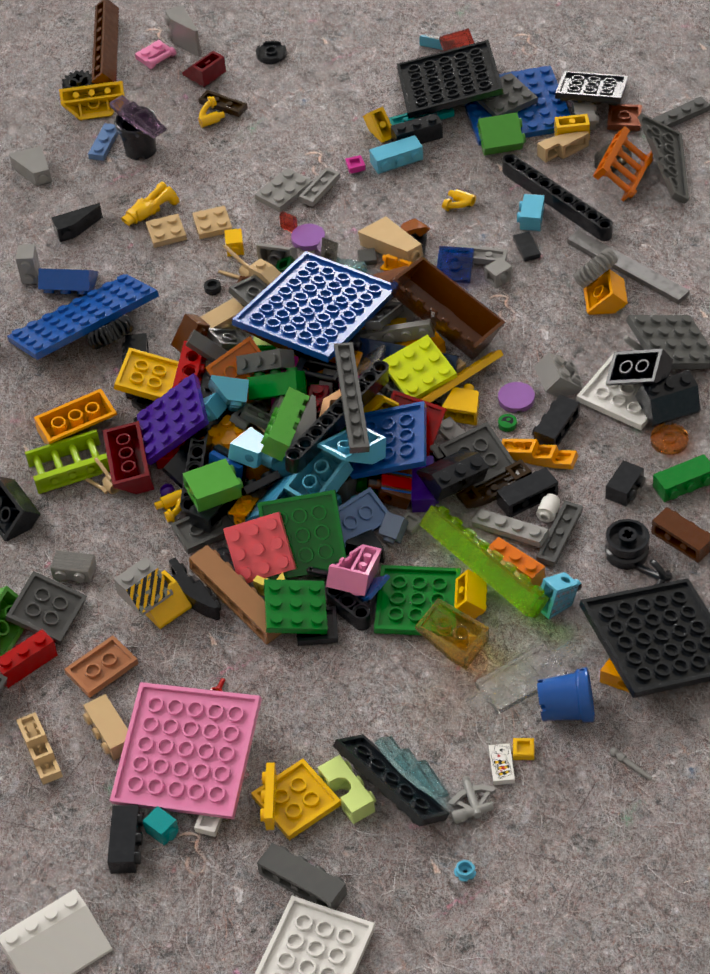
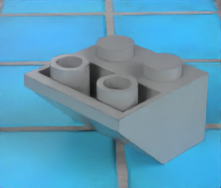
(558, 376)

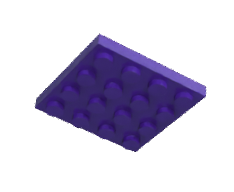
(172, 418)

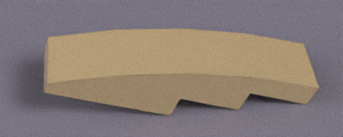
(39, 748)

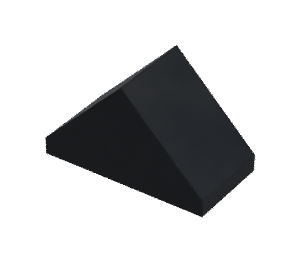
(366, 538)

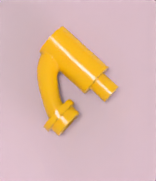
(211, 118)
(462, 200)
(169, 501)

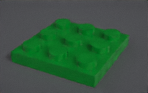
(295, 606)

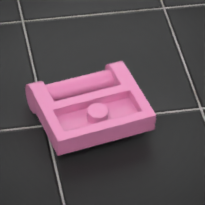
(154, 54)

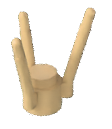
(243, 270)
(107, 482)

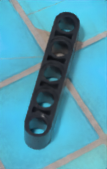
(196, 447)

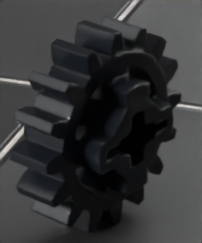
(77, 79)

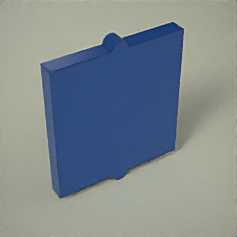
(375, 586)

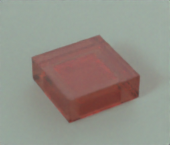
(287, 221)

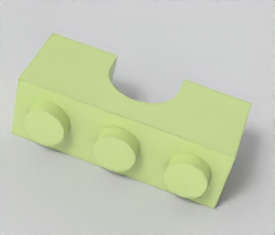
(339, 775)

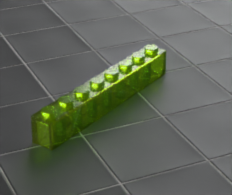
(484, 561)

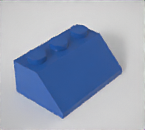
(67, 280)

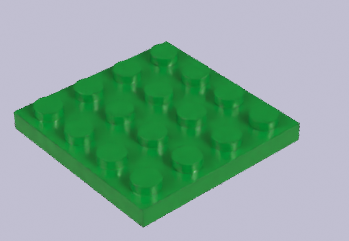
(311, 528)
(410, 595)

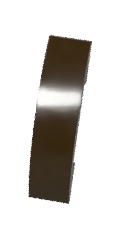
(487, 493)

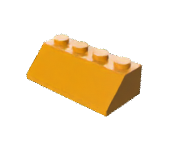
(74, 416)

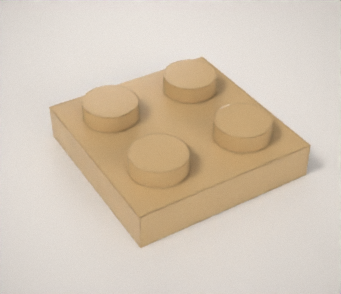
(211, 222)
(166, 230)

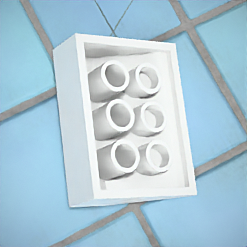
(56, 939)

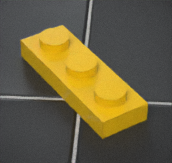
(268, 796)

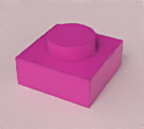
(355, 164)

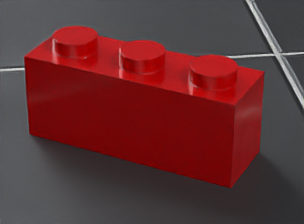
(27, 657)

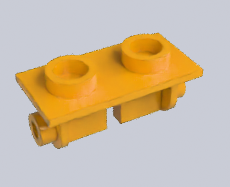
(391, 262)
(242, 508)

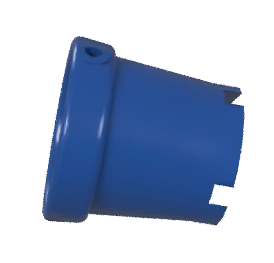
(567, 697)

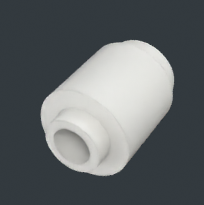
(548, 508)

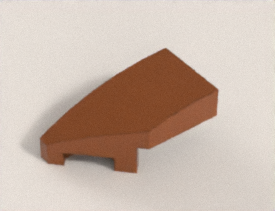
(415, 226)

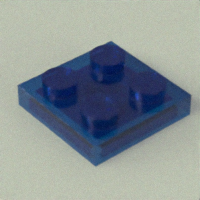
(456, 263)

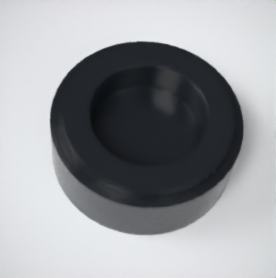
(212, 287)

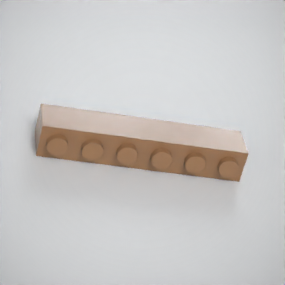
(232, 590)

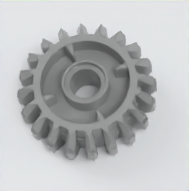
(595, 267)

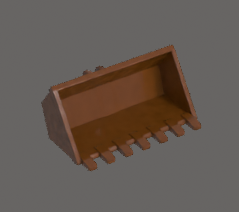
(449, 306)

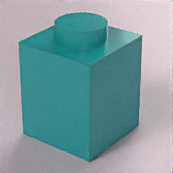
(161, 826)

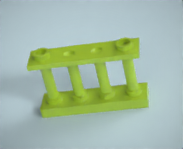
(71, 473)

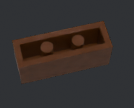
(681, 534)

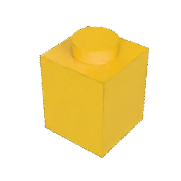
(234, 241)

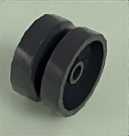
(627, 544)

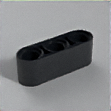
(349, 608)

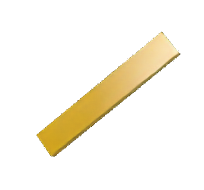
(463, 375)

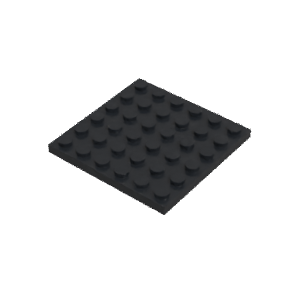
(449, 79)
(654, 635)

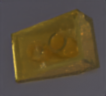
(453, 633)

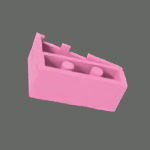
(356, 571)

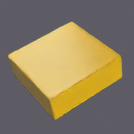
(523, 748)

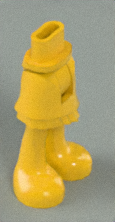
(151, 204)

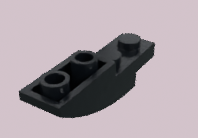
(197, 594)

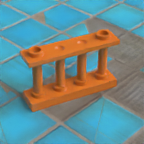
(609, 159)

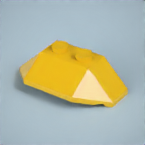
(91, 100)

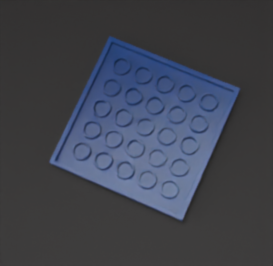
(537, 118)

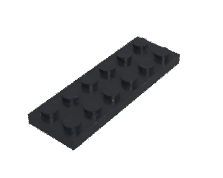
(380, 772)

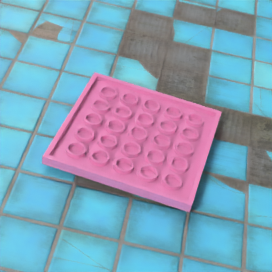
(186, 750)

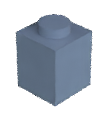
(393, 528)

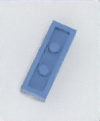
(103, 142)

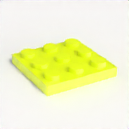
(420, 368)

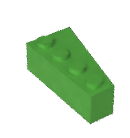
(283, 424)

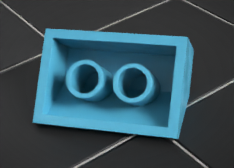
(231, 390)

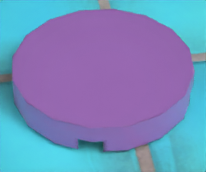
(307, 236)
(516, 397)

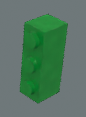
(276, 383)
(682, 478)

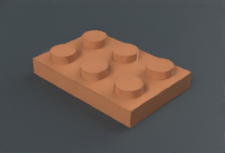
(101, 666)

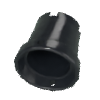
(134, 141)

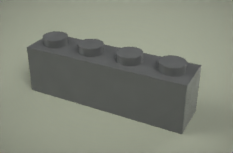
(301, 877)

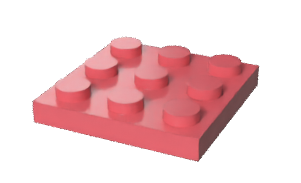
(260, 547)

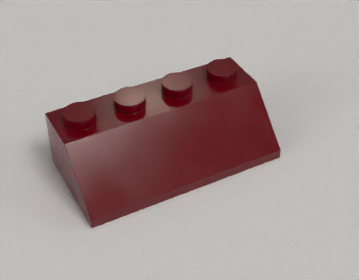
(128, 459)

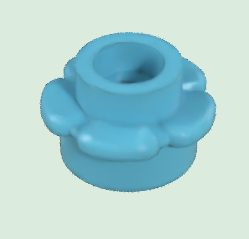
(465, 865)

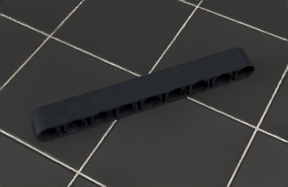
(557, 197)
(333, 420)

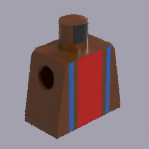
(393, 487)

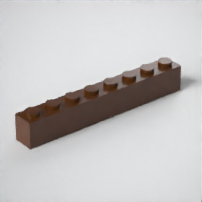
(105, 42)

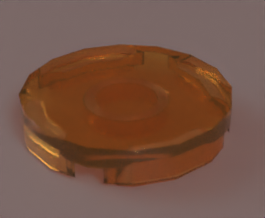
(669, 439)

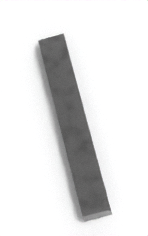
(631, 268)

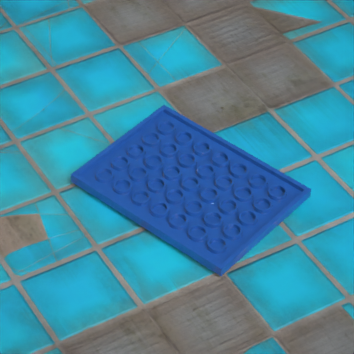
(314, 306)

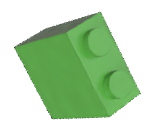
(501, 133)
(212, 485)

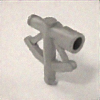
(474, 809)

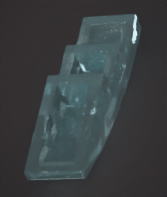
(415, 771)

